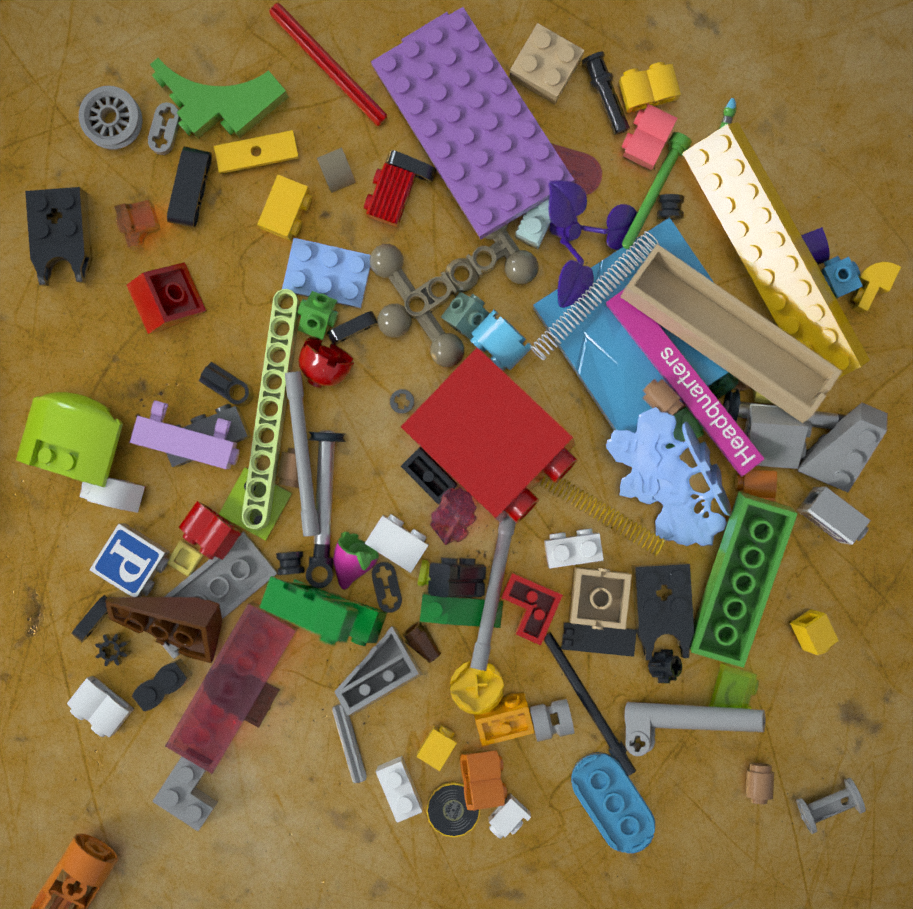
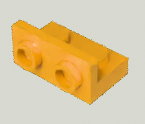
(505, 721)

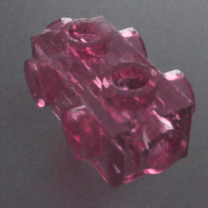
(454, 513)

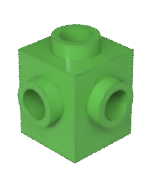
(317, 314)

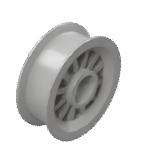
(86, 117)

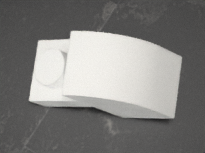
(115, 494)

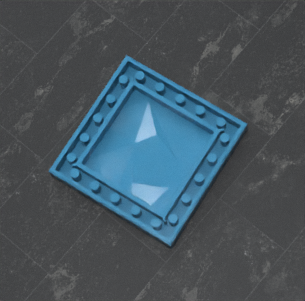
(604, 352)

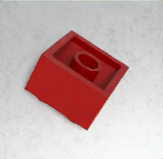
(165, 297)

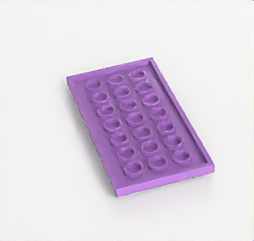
(471, 122)

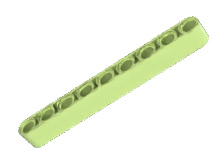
(276, 422)

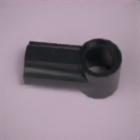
(225, 384)

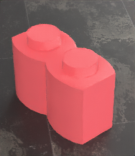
(649, 137)

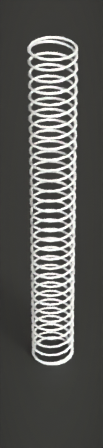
(649, 240)

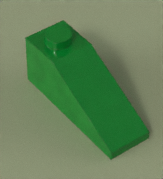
(455, 611)

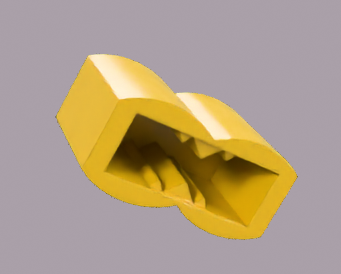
(651, 87)

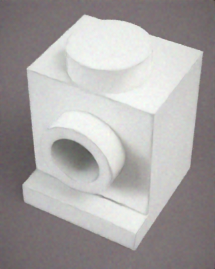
(509, 817)

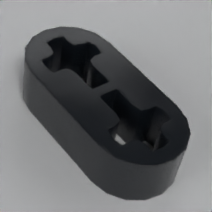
(421, 169)
(352, 327)
(380, 588)
(91, 620)

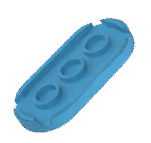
(613, 803)

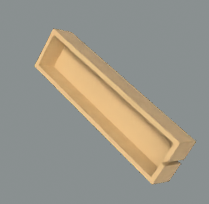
(731, 334)

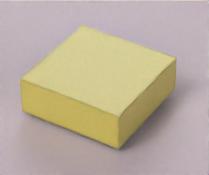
(185, 558)

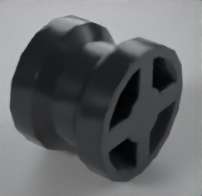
(670, 206)
(290, 562)

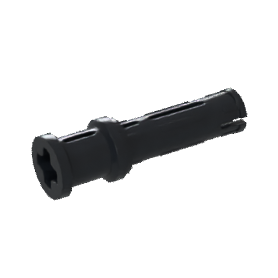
(602, 82)

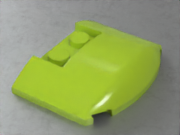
(70, 437)

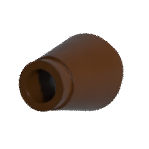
(421, 641)

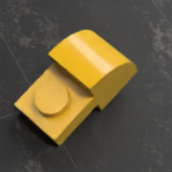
(874, 279)

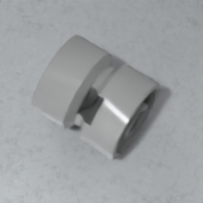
(542, 722)

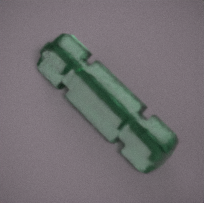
(724, 385)

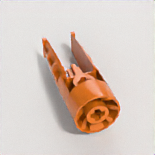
(85, 863)

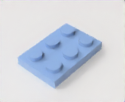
(327, 271)

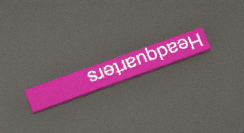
(687, 385)

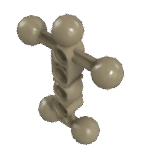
(395, 319)

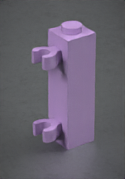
(183, 442)

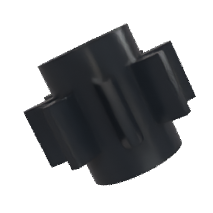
(105, 653)
(665, 666)

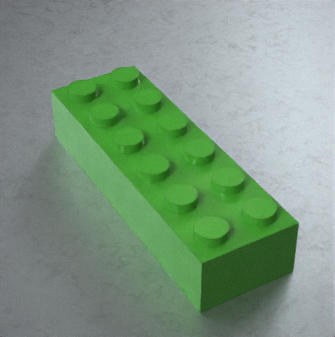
(741, 578)

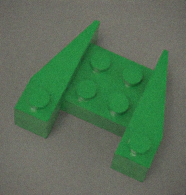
(323, 612)

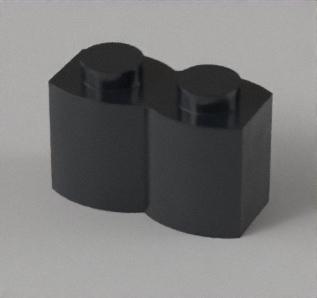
(158, 688)

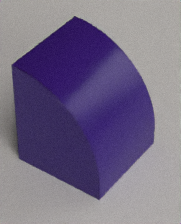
(817, 245)

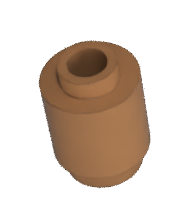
(662, 397)
(288, 469)
(760, 783)

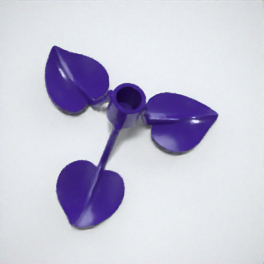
(565, 204)

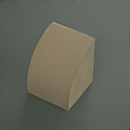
(336, 170)

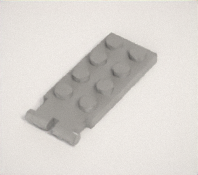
(226, 580)

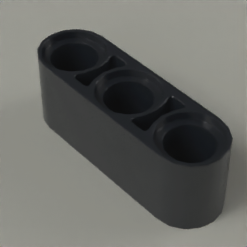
(189, 187)

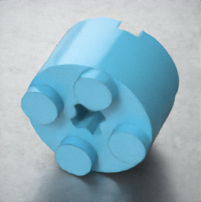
(500, 340)

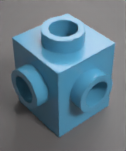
(847, 279)

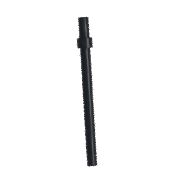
(616, 747)

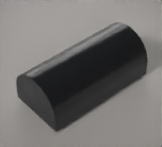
(428, 474)

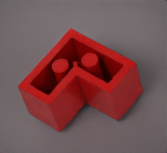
(539, 606)

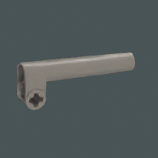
(644, 717)

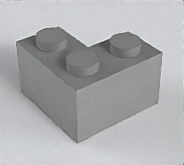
(182, 797)

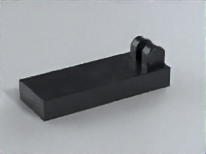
(606, 641)

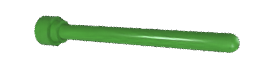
(677, 145)

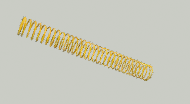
(599, 508)

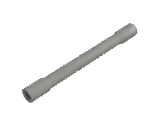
(308, 511)
(482, 646)

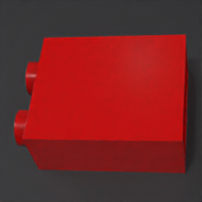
(491, 437)

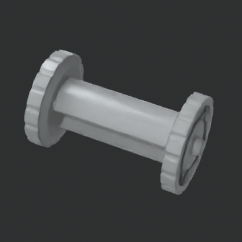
(830, 805)

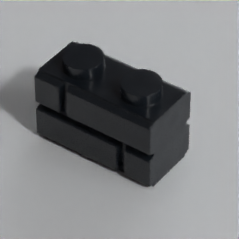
(457, 579)

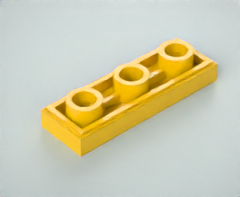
(239, 154)

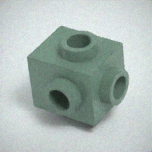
(465, 314)

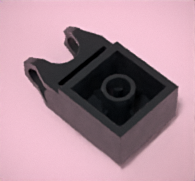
(58, 241)
(666, 615)

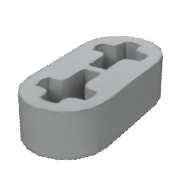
(158, 127)

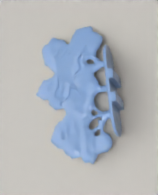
(664, 478)

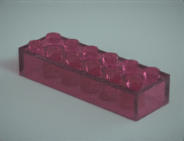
(231, 687)

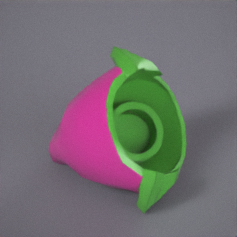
(352, 559)

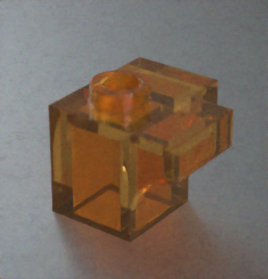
(136, 222)

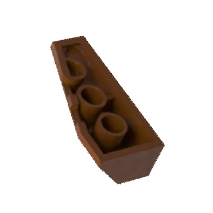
(180, 621)

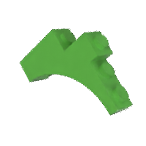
(205, 105)

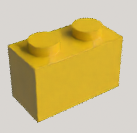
(285, 208)

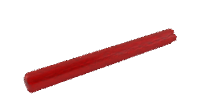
(328, 64)

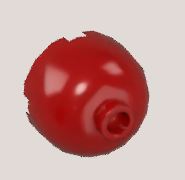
(323, 364)

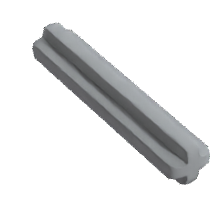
(349, 744)

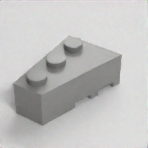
(846, 448)
(379, 674)

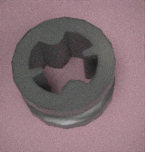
(394, 405)

